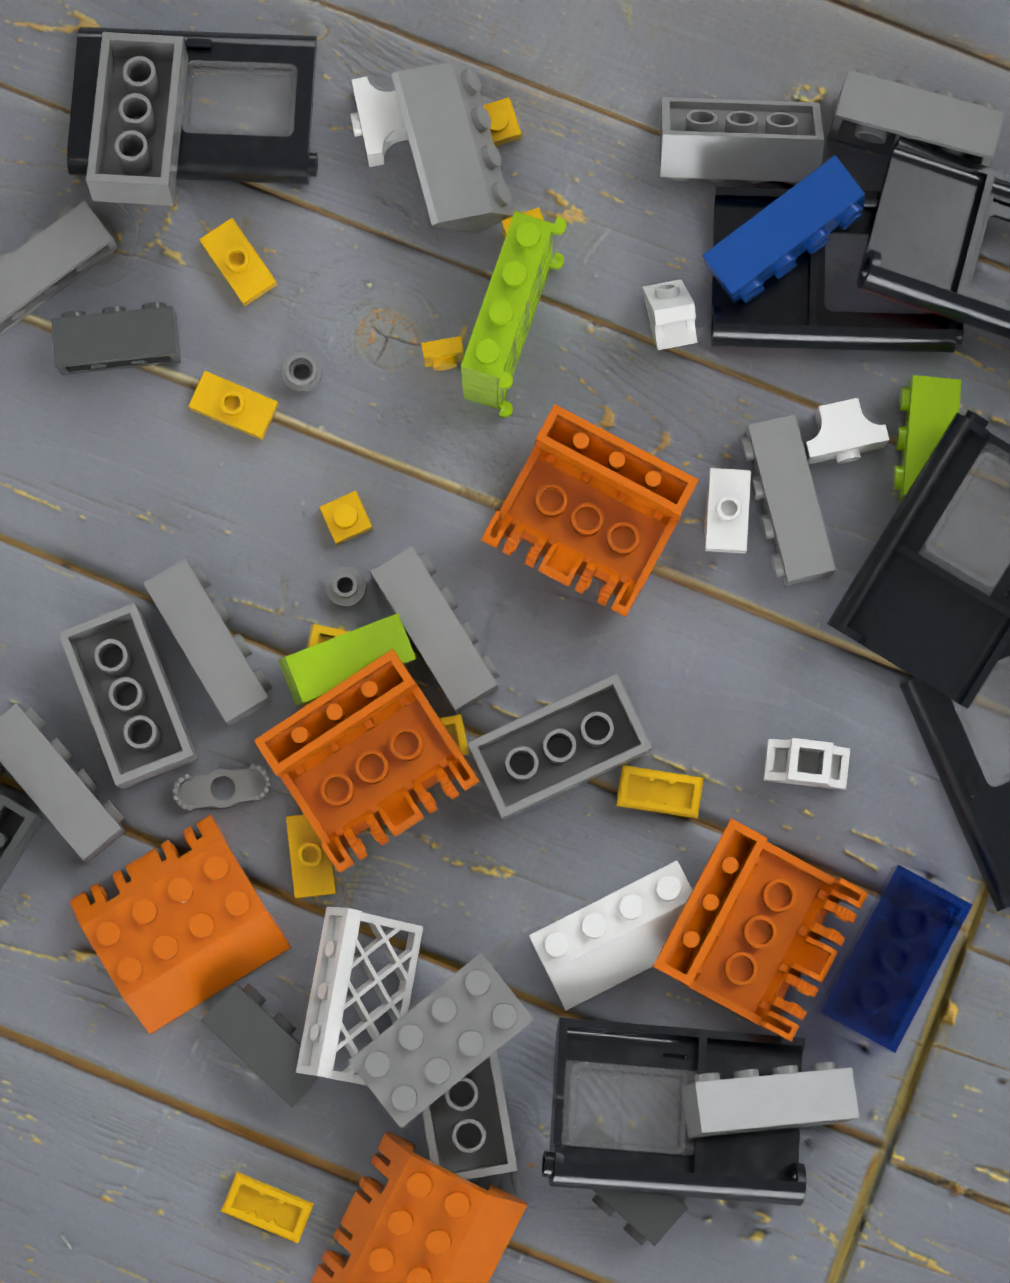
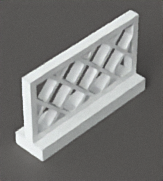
(334, 992)

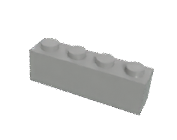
(51, 262)
(788, 501)
(435, 630)
(207, 641)
(55, 785)
(769, 1101)

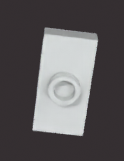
(377, 120)
(670, 314)
(844, 433)
(727, 510)
(806, 763)

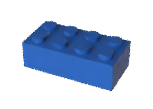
(785, 230)

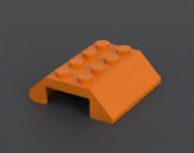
(592, 508)
(365, 758)
(179, 926)
(757, 929)
(420, 1224)

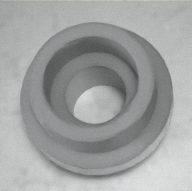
(297, 360)
(345, 599)

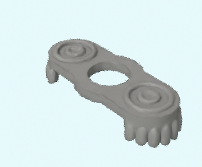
(196, 792)

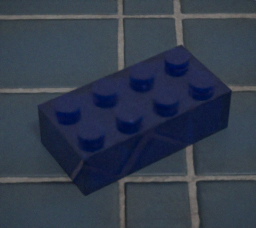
(894, 958)

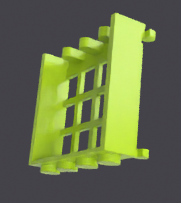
(509, 310)

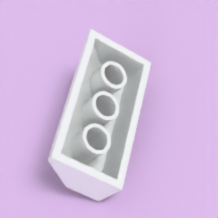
(612, 936)

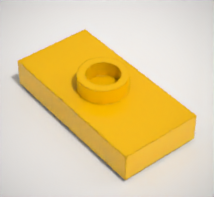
(238, 262)
(233, 405)
(659, 792)
(309, 863)
(267, 1207)

